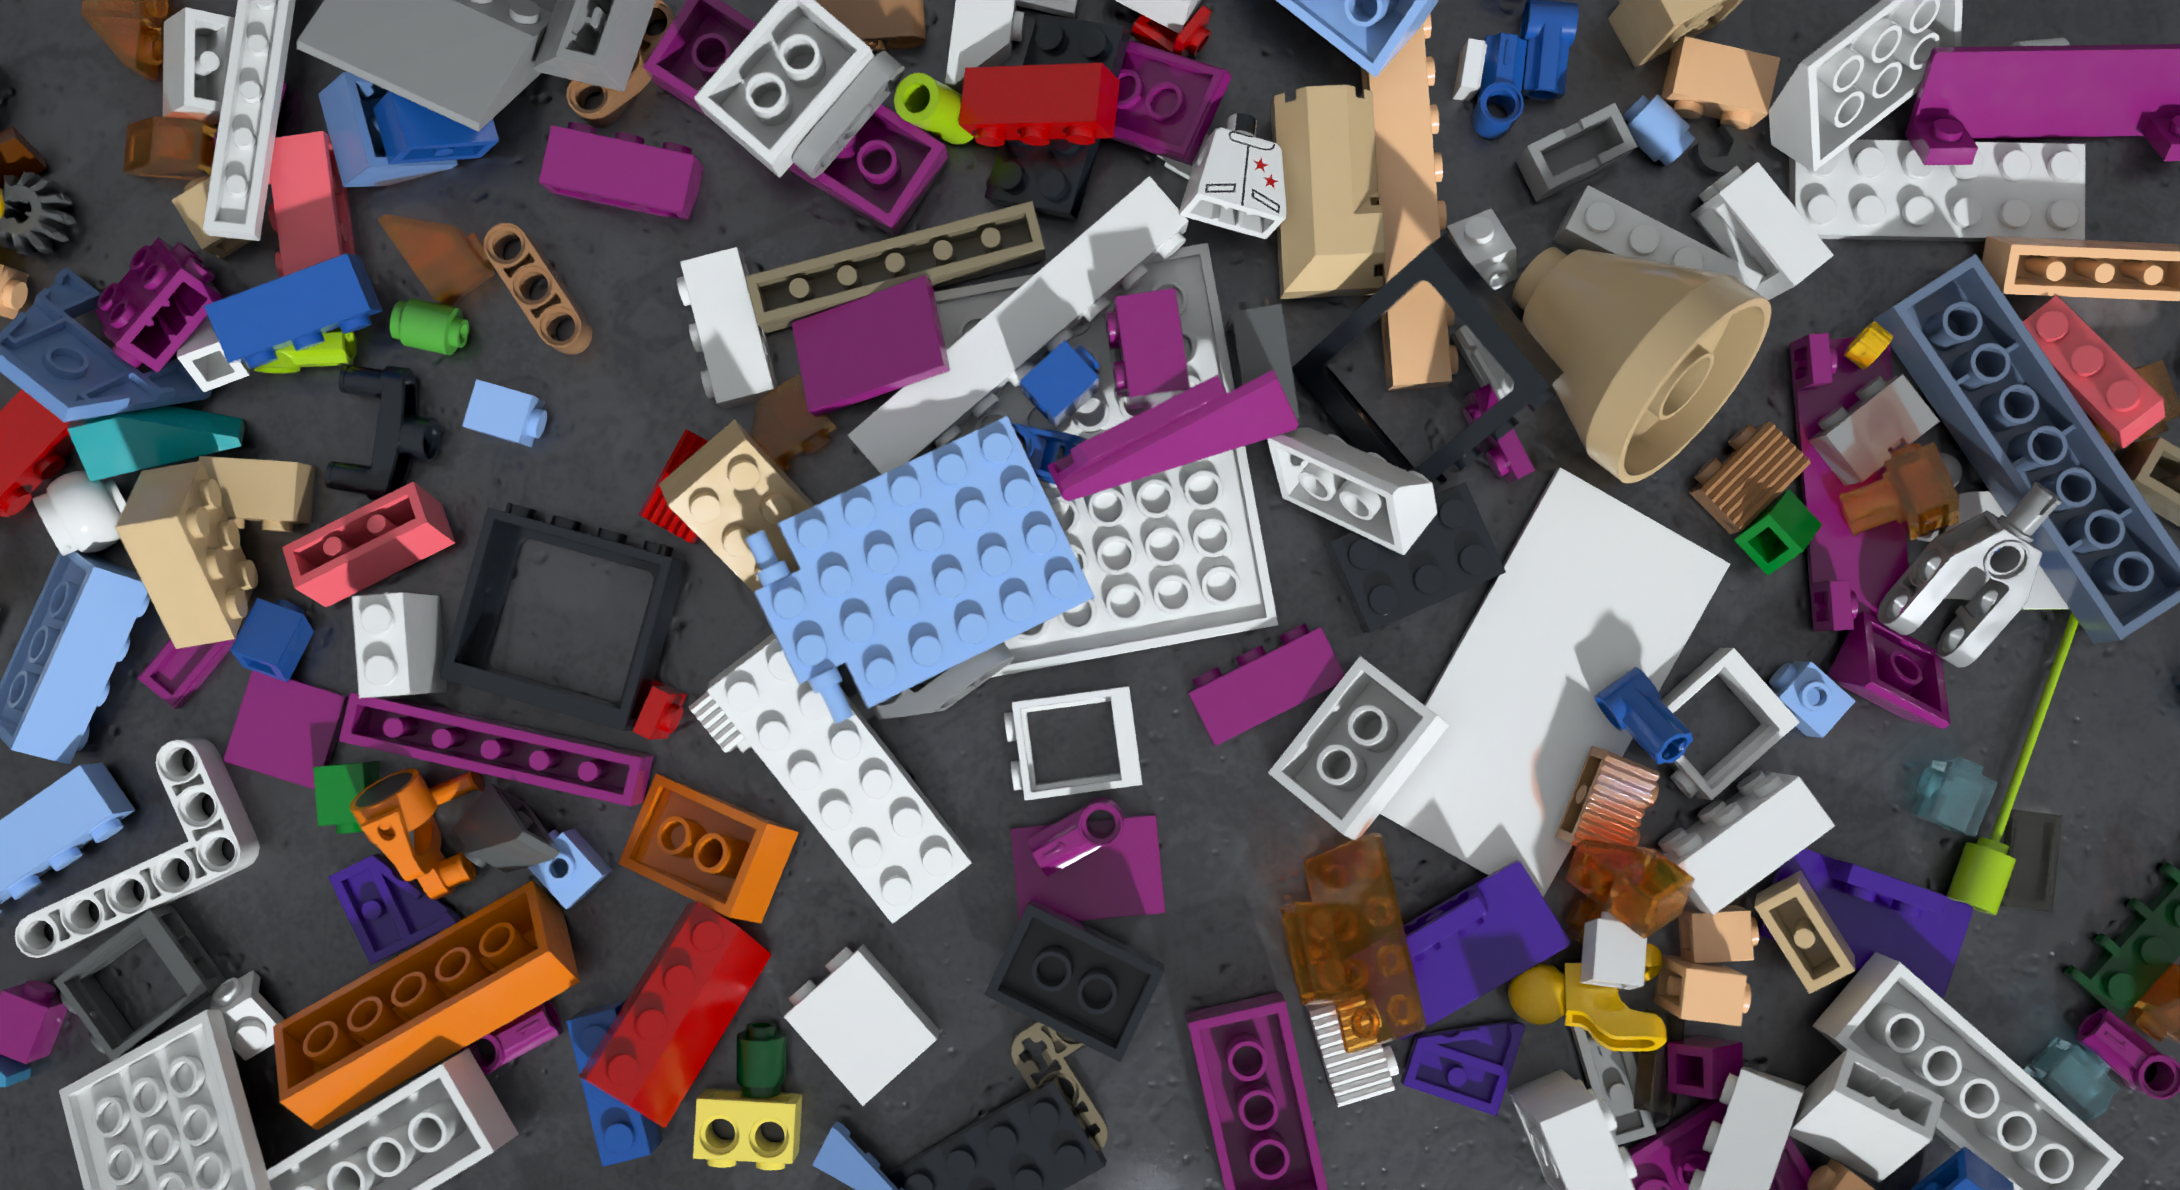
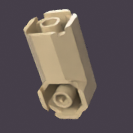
(1330, 193)

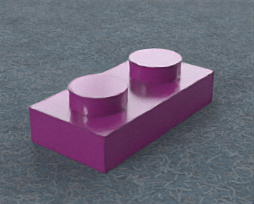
(1507, 454)

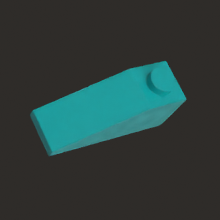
(150, 438)

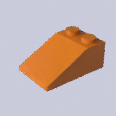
(708, 849)

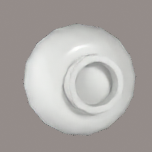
(81, 512)

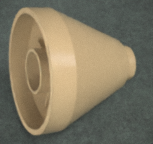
(1640, 349)

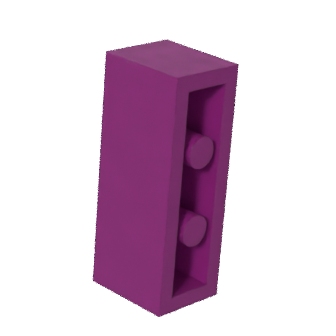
(621, 171)
(1265, 683)

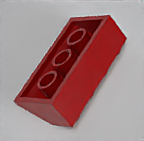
(676, 1013)

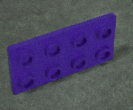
(1885, 916)
(1481, 940)

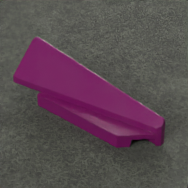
(1175, 434)

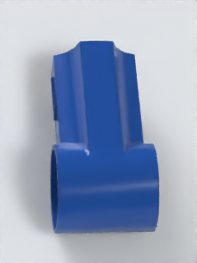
(1549, 34)
(1500, 85)
(1637, 706)

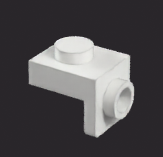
(1486, 247)
(246, 1014)

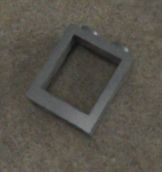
(1260, 345)
(177, 950)

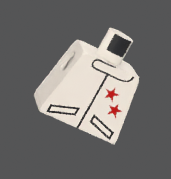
(1237, 181)

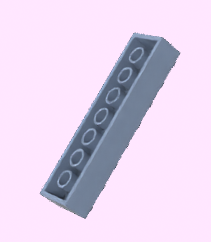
(2028, 428)

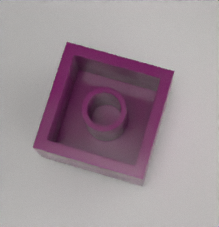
(1149, 346)

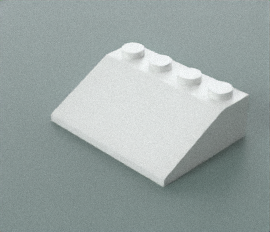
(1860, 77)

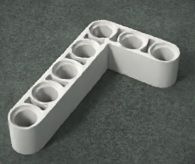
(159, 874)

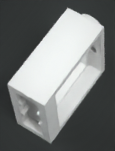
(1760, 229)
(1757, 697)
(1023, 770)

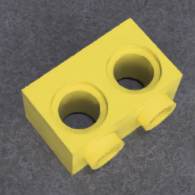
(746, 1117)

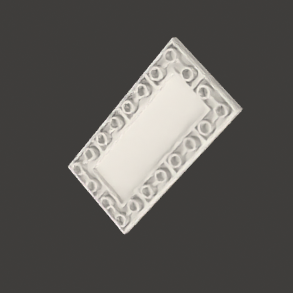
(1576, 610)

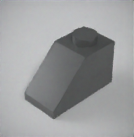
(504, 833)

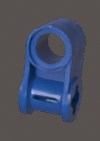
(1044, 447)

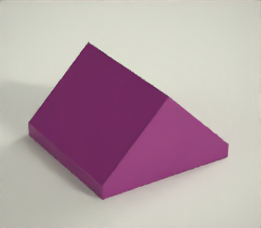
(1893, 672)

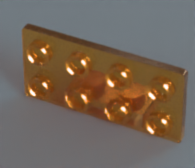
(1353, 946)

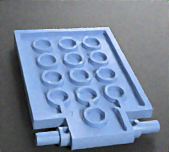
(918, 570)

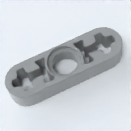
(848, 114)

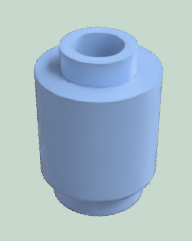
(1658, 129)

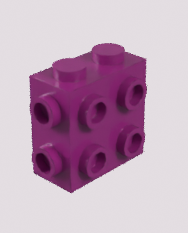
(156, 303)

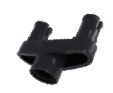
(398, 436)

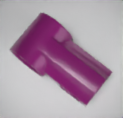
(1073, 837)
(519, 1036)
(2129, 1054)

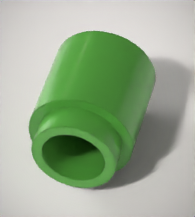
(429, 326)

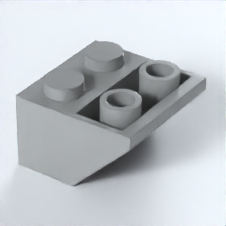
(594, 40)

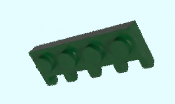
(2138, 954)

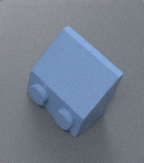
(357, 138)

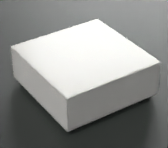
(1469, 69)

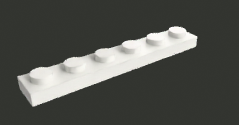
(248, 119)

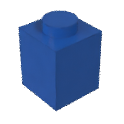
(273, 638)

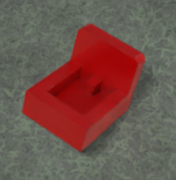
(1189, 40)
(660, 712)

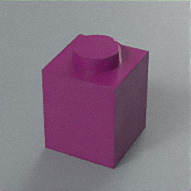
(30, 1020)
(1702, 1065)

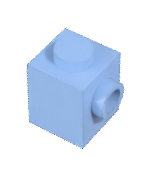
(1810, 697)
(573, 871)

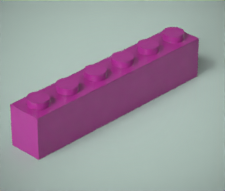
(497, 748)

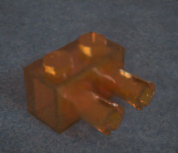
(1912, 492)

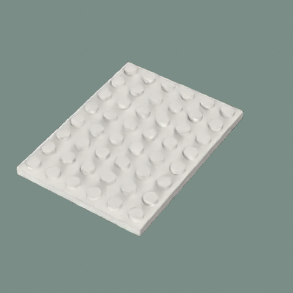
(1162, 553)

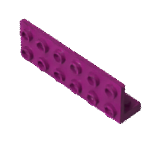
(2045, 95)
(1843, 570)

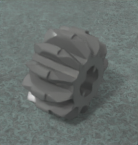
(44, 220)

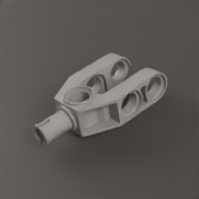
(1957, 551)
(943, 690)

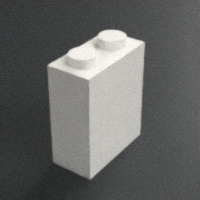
(398, 644)
(861, 1022)
(1866, 1115)

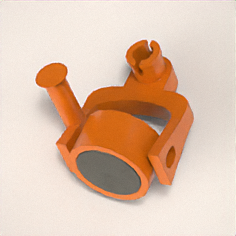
(404, 804)

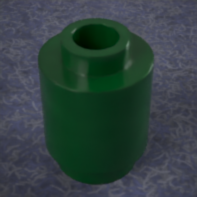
(761, 1060)

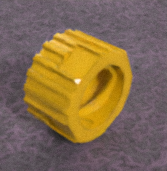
(1868, 345)

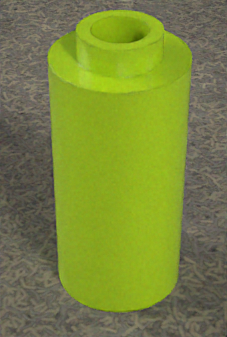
(931, 107)

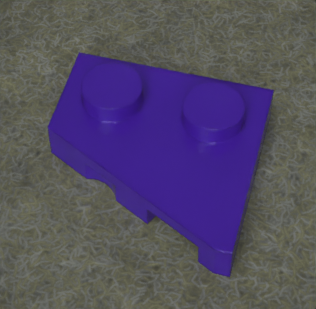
(387, 909)
(1465, 1064)

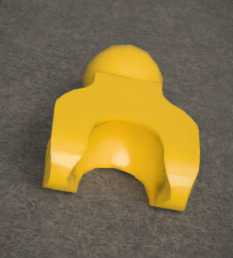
(1547, 994)

